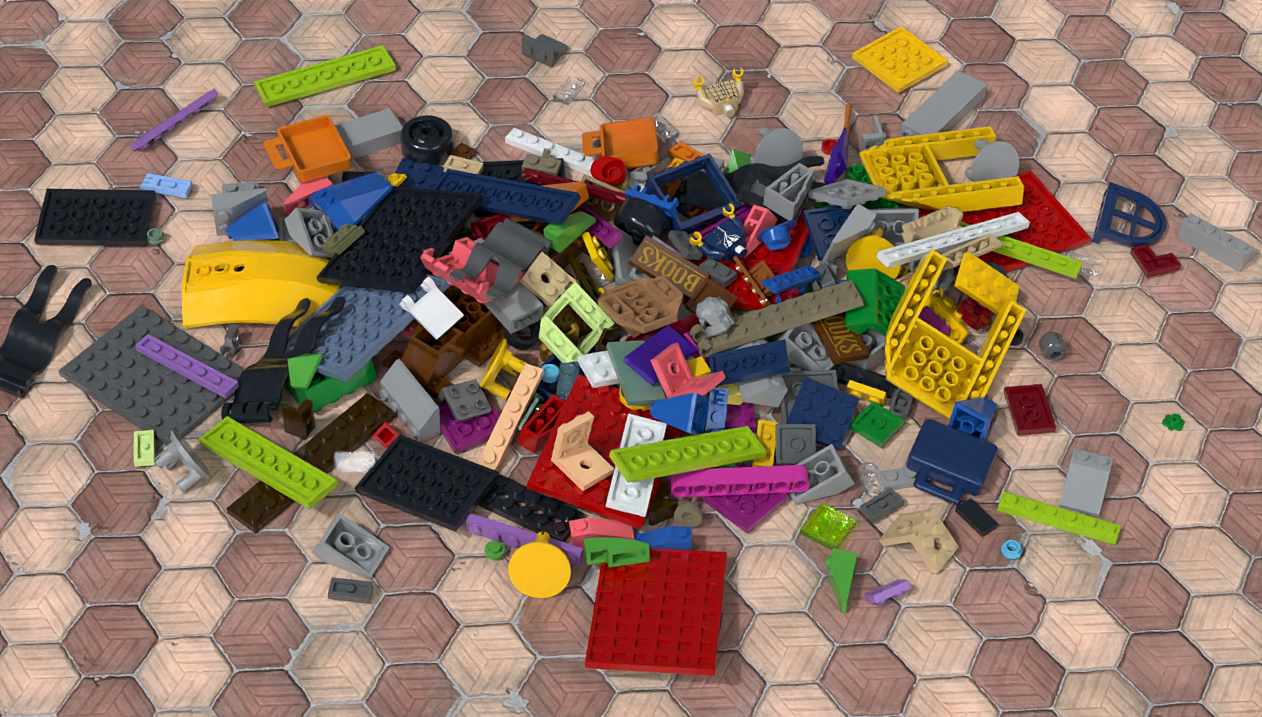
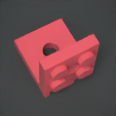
(680, 380)

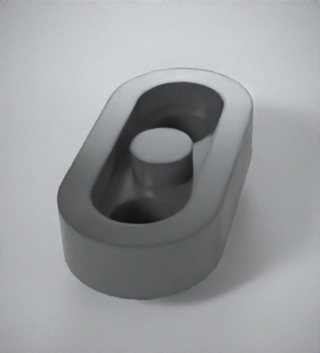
(901, 403)

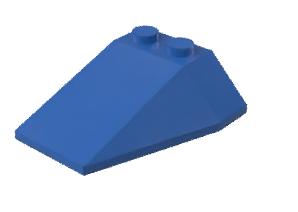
(350, 200)

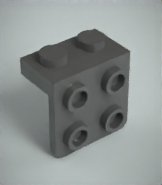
(543, 49)
(465, 400)

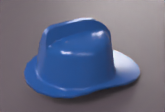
(777, 236)

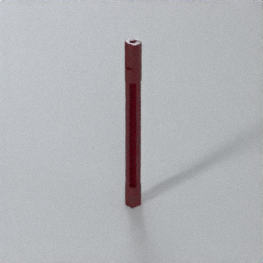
(593, 191)

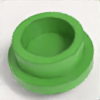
(494, 550)

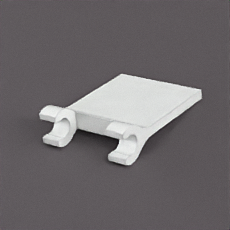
(433, 309)

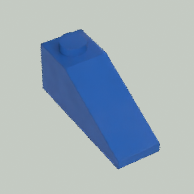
(667, 538)

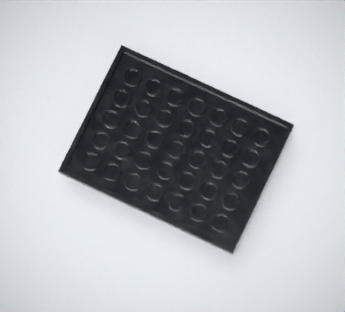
(396, 238)

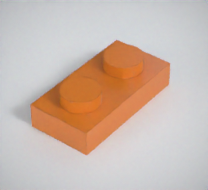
(684, 152)

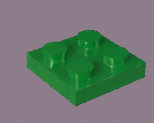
(877, 424)

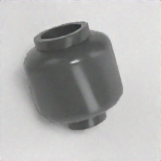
(1052, 345)

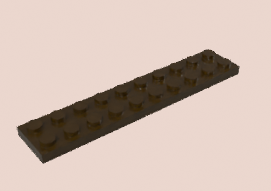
(343, 434)

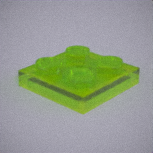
(828, 527)

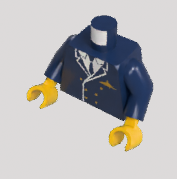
(725, 240)

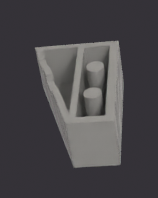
(789, 191)

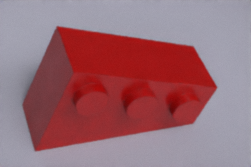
(538, 428)

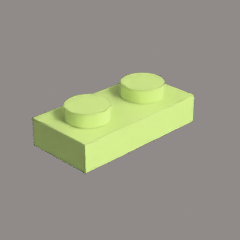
(144, 448)

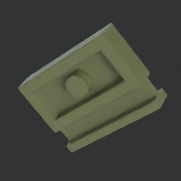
(342, 238)

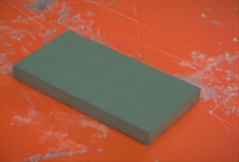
(634, 387)

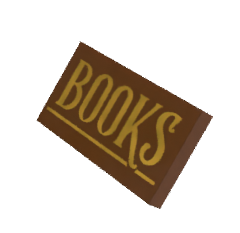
(657, 260)
(839, 342)

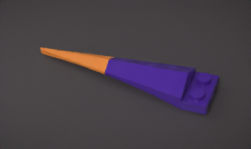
(839, 154)

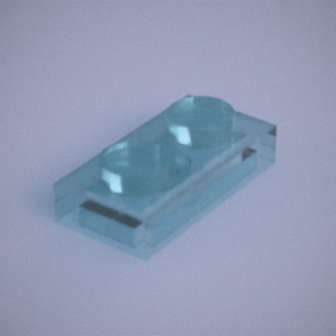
(567, 377)

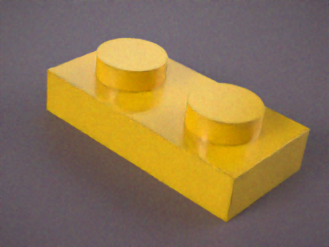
(866, 392)

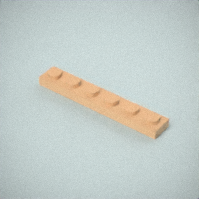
(511, 417)

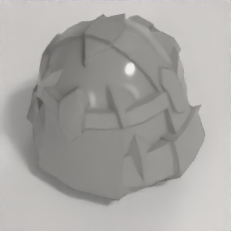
(716, 313)

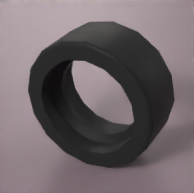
(518, 343)

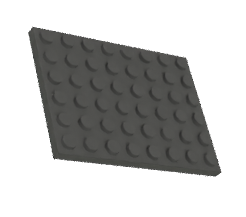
(142, 388)

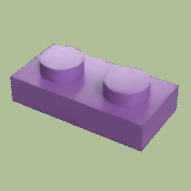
(891, 589)

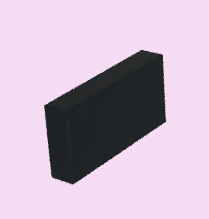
(976, 517)

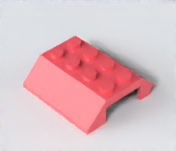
(460, 254)

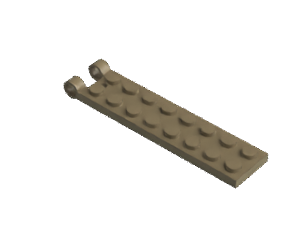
(781, 317)

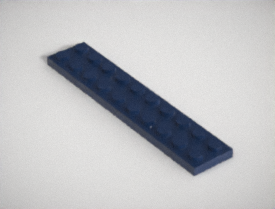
(513, 197)

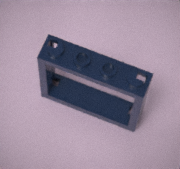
(686, 168)

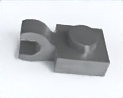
(232, 339)

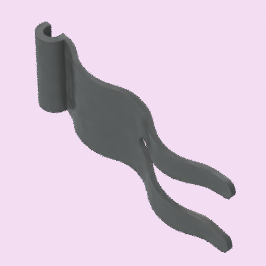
(512, 248)

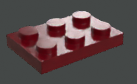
(1029, 409)

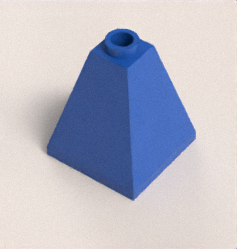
(254, 224)
(683, 412)
(973, 416)

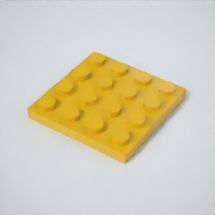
(899, 59)

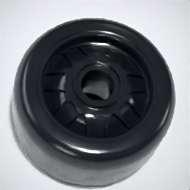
(427, 140)
(640, 219)

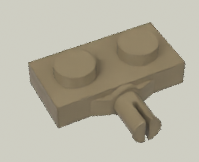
(542, 163)

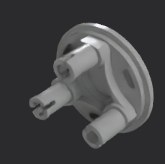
(777, 147)
(993, 161)
(181, 450)

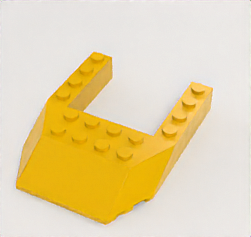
(914, 178)
(931, 363)

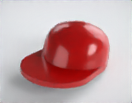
(609, 170)

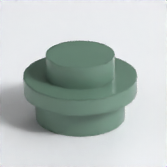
(155, 236)

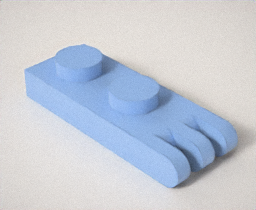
(167, 185)

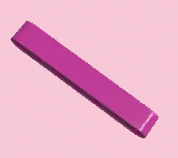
(740, 481)

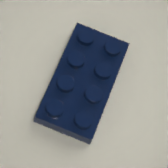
(751, 362)

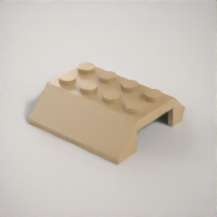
(942, 222)

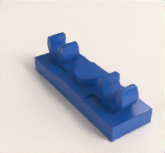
(668, 208)
(716, 410)

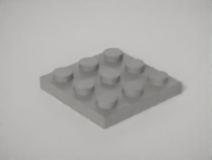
(847, 193)

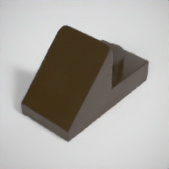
(662, 506)

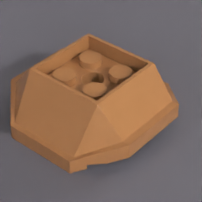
(643, 304)

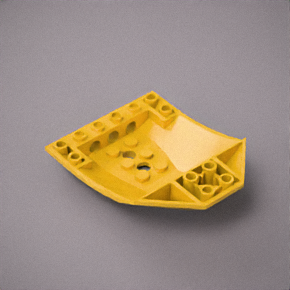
(264, 292)

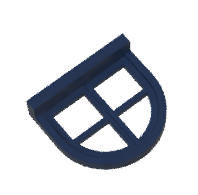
(1108, 209)

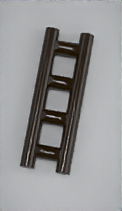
(584, 278)

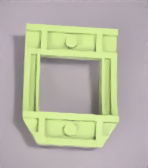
(587, 310)

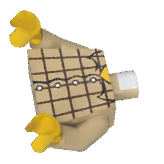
(721, 96)

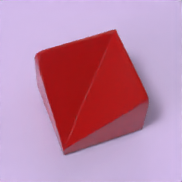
(386, 435)

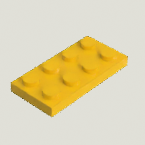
(985, 283)

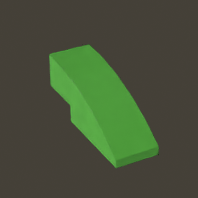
(615, 551)

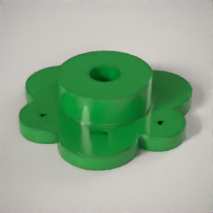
(1173, 422)

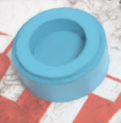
(551, 373)

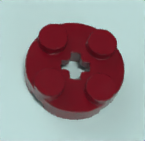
(974, 314)

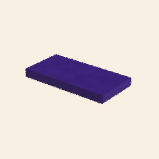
(640, 358)

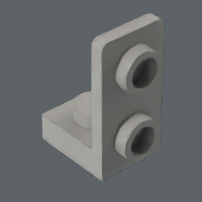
(875, 138)

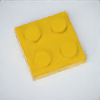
(599, 255)

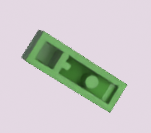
(570, 230)
(840, 574)

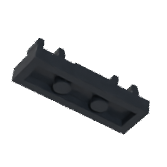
(865, 377)

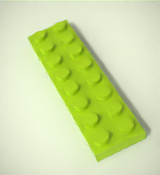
(324, 76)
(687, 454)
(268, 462)

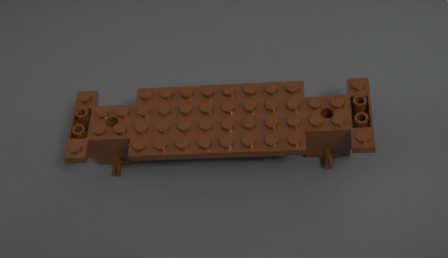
(471, 337)

